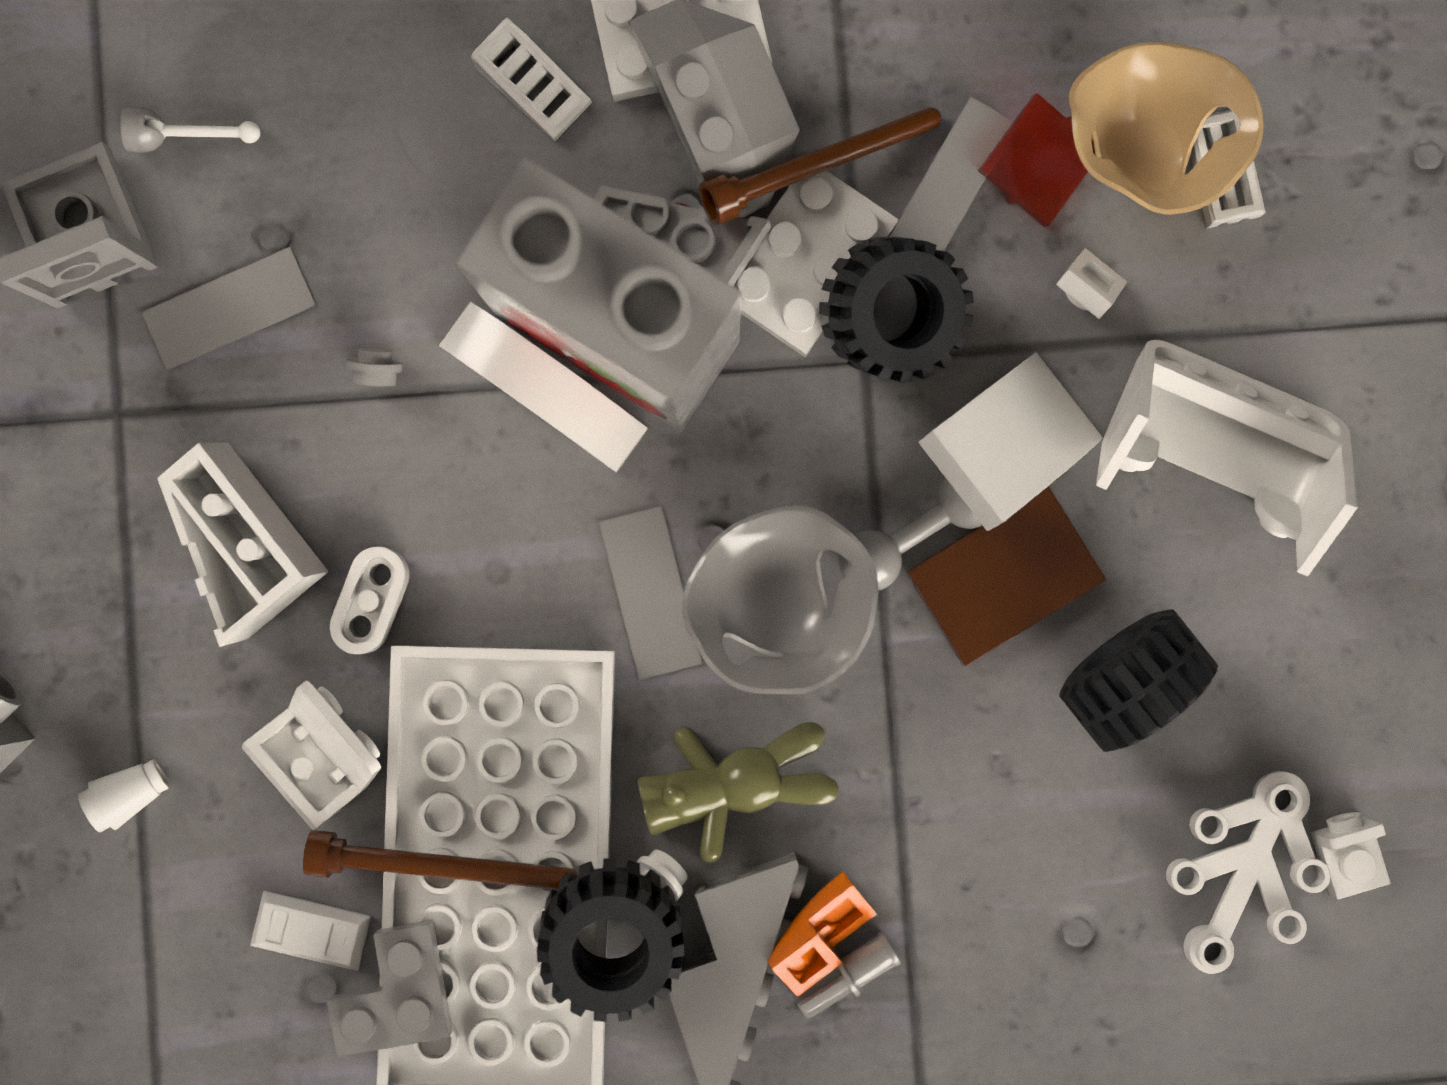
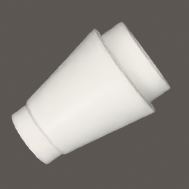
(121, 795)

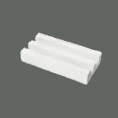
(1249, 181)

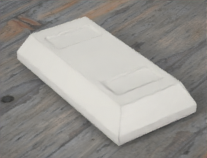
(310, 930)

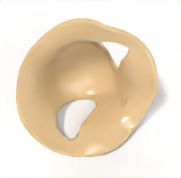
(1146, 115)

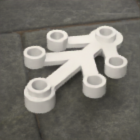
(1250, 864)

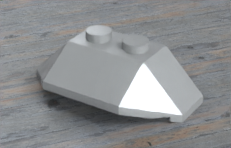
(717, 91)

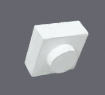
(1091, 284)

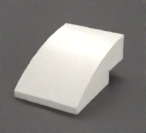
(1011, 442)

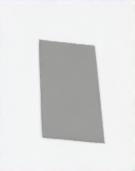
(228, 308)
(649, 592)

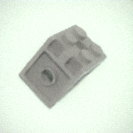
(79, 258)

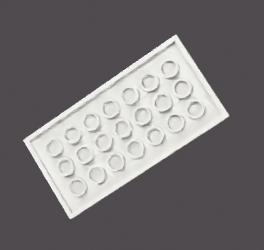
(510, 765)

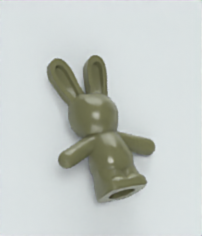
(741, 782)

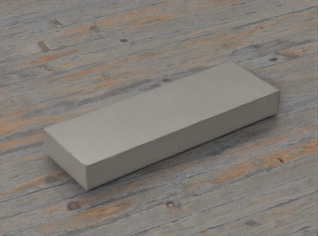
(953, 176)

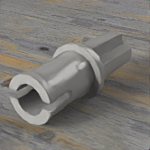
(854, 972)

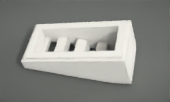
(496, 46)

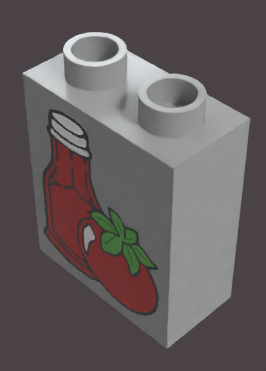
(603, 294)

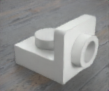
(1351, 854)

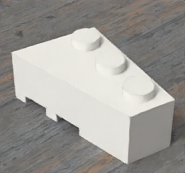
(239, 540)

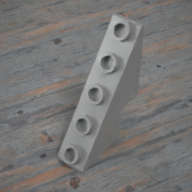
(724, 985)

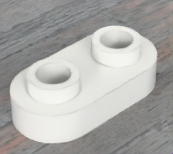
(366, 598)

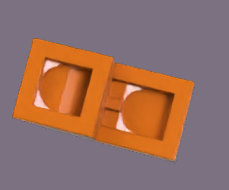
(807, 945)

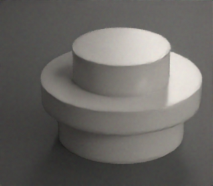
(374, 368)

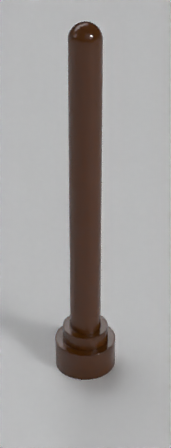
(726, 196)
(329, 854)

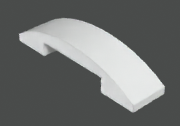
(544, 386)

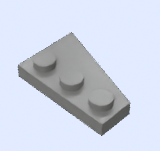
(716, 248)

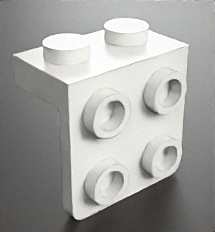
(314, 755)

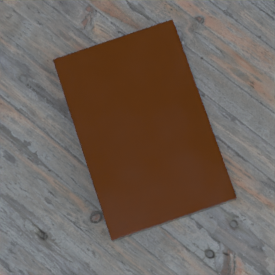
(1005, 577)

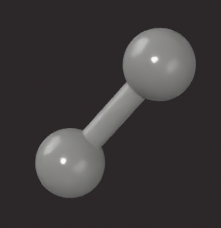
(887, 549)

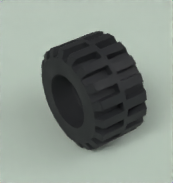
(937, 317)
(1138, 681)
(610, 983)

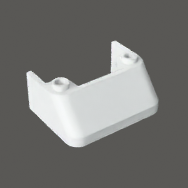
(1241, 436)

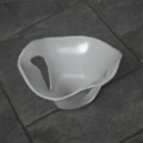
(768, 593)

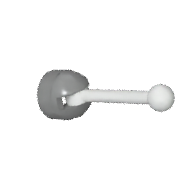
(145, 130)

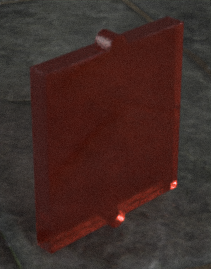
(1036, 161)

